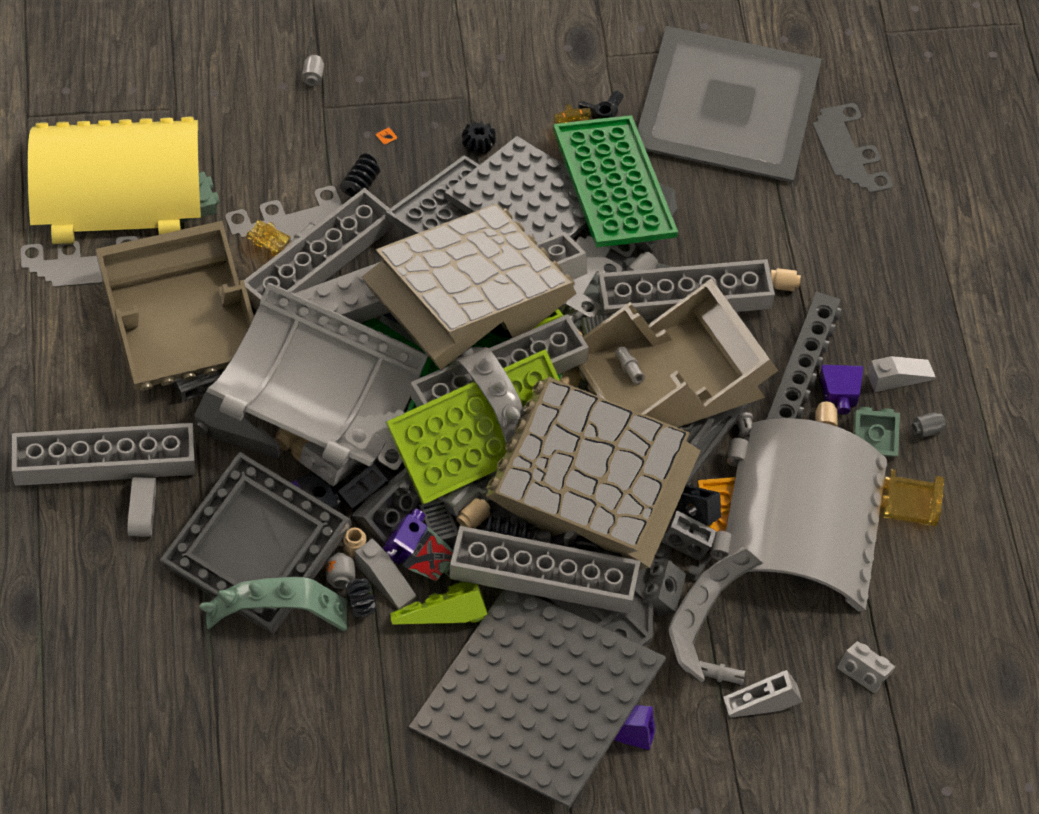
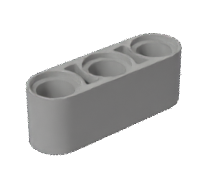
(141, 507)

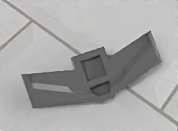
(468, 493)

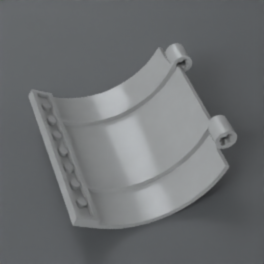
(317, 374)
(806, 503)

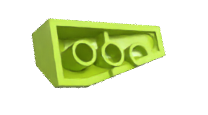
(458, 605)

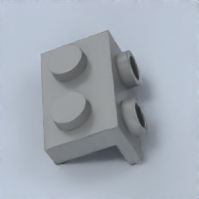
(865, 666)

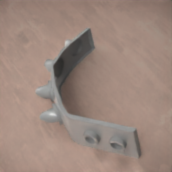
(495, 385)
(699, 601)

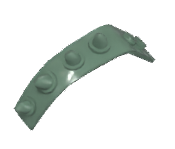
(278, 593)

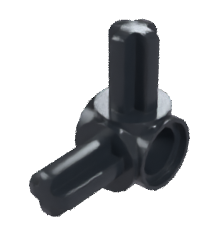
(604, 109)

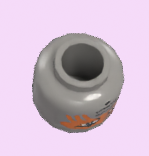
(340, 570)

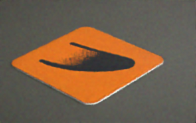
(386, 136)

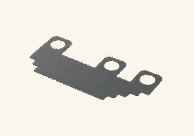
(841, 151)

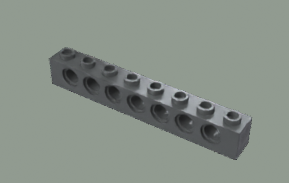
(818, 321)

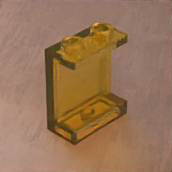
(913, 499)

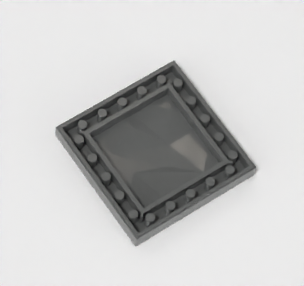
(255, 530)

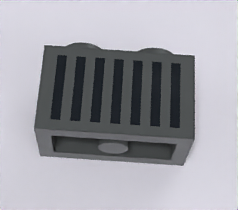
(440, 521)

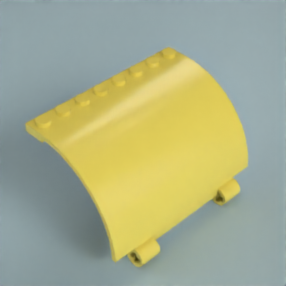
(113, 176)

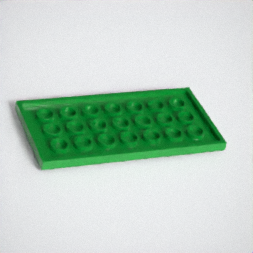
(614, 181)

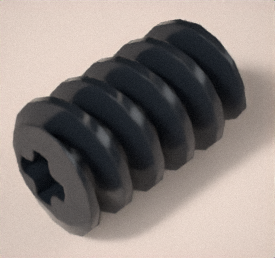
(360, 175)
(514, 529)

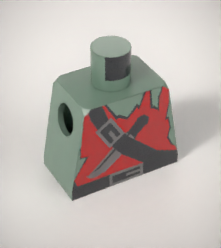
(430, 556)

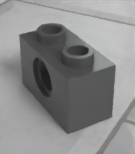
(664, 587)

